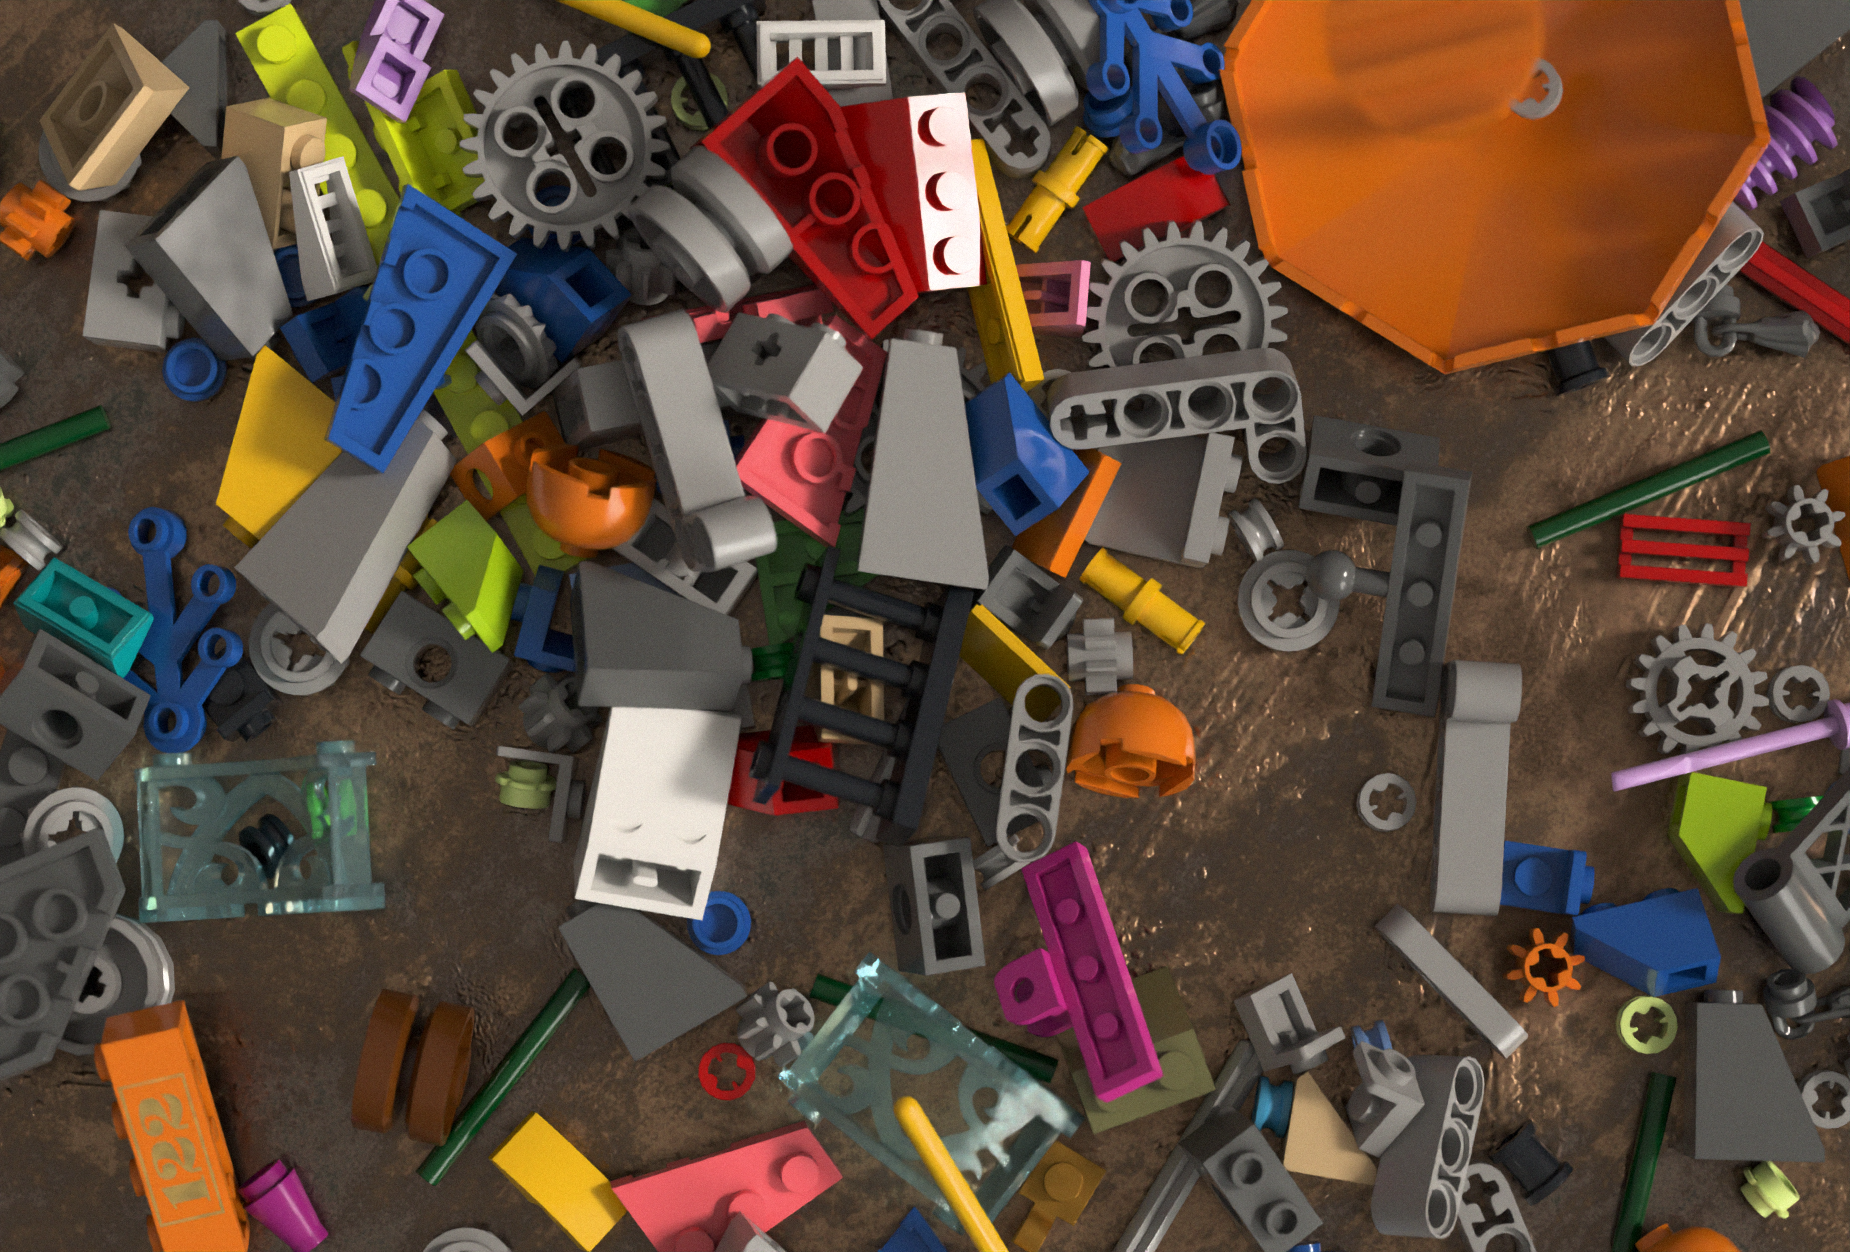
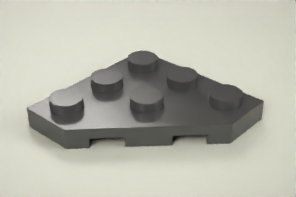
(50, 934)

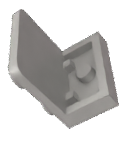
(1168, 499)

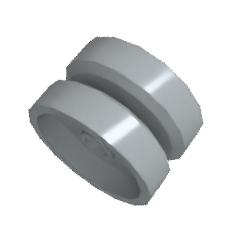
(1043, 48)
(710, 229)
(136, 978)

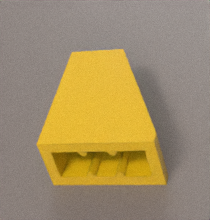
(274, 448)

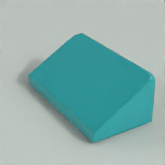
(84, 616)

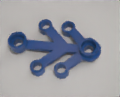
(1209, 145)
(172, 638)

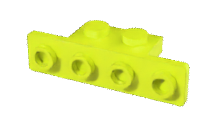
(428, 144)

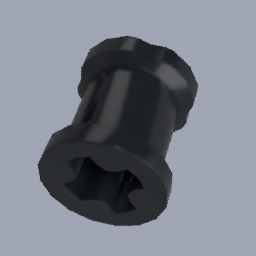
(1575, 367)
(1530, 1162)

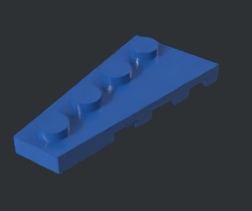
(417, 316)

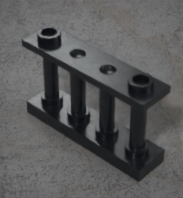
(707, 17)
(923, 682)

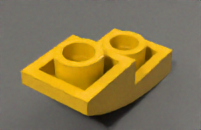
(559, 1181)

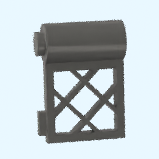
(1796, 895)

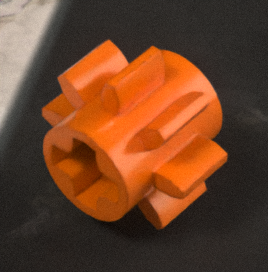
(35, 220)
(1557, 978)

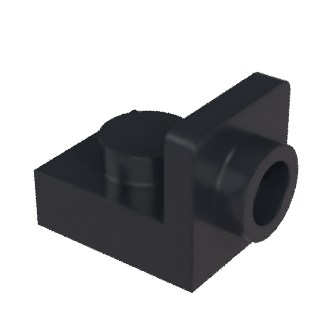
(241, 702)

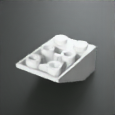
(657, 809)

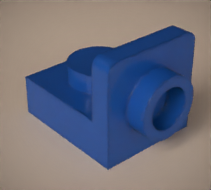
(1545, 878)

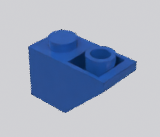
(566, 292)
(1017, 457)
(1651, 943)

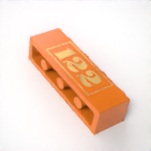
(172, 1131)

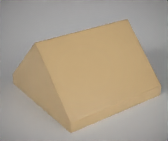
(110, 110)

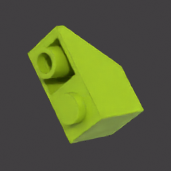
(472, 570)
(1717, 828)

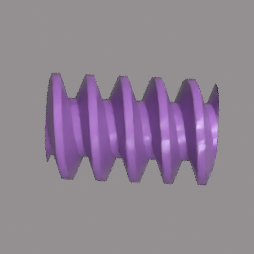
(1793, 124)

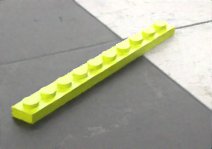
(299, 77)

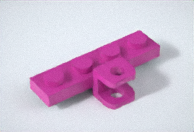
(1080, 977)

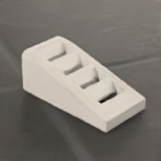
(795, 32)
(327, 267)

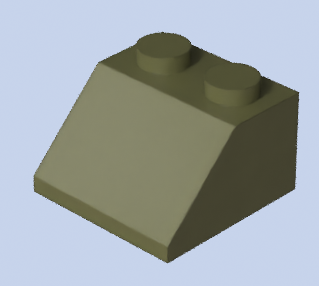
(1176, 1049)

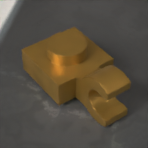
(1058, 1188)

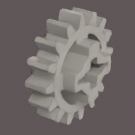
(1679, 668)

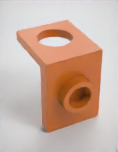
(505, 463)

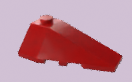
(801, 161)

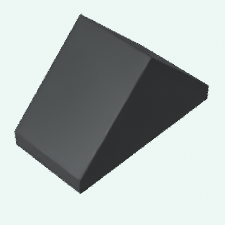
(202, 66)

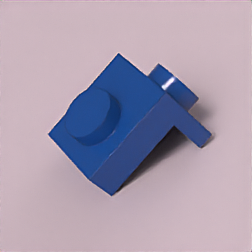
(327, 334)
(534, 607)

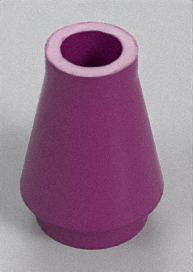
(282, 1205)

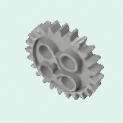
(515, 174)
(1177, 265)

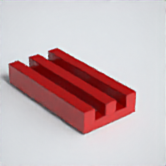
(1737, 554)

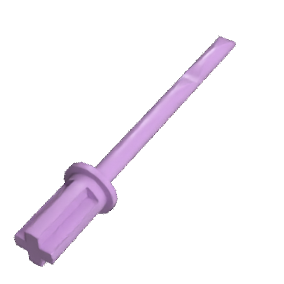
(1834, 725)

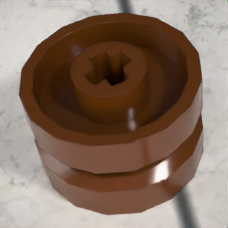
(403, 1065)

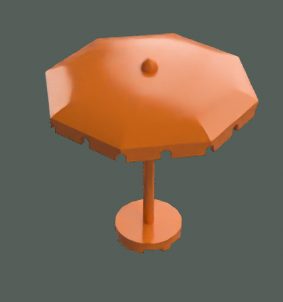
(1449, 220)

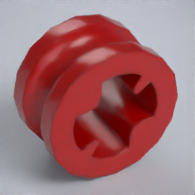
(709, 1080)

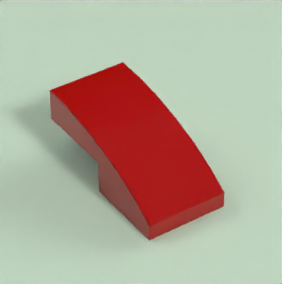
(1151, 200)

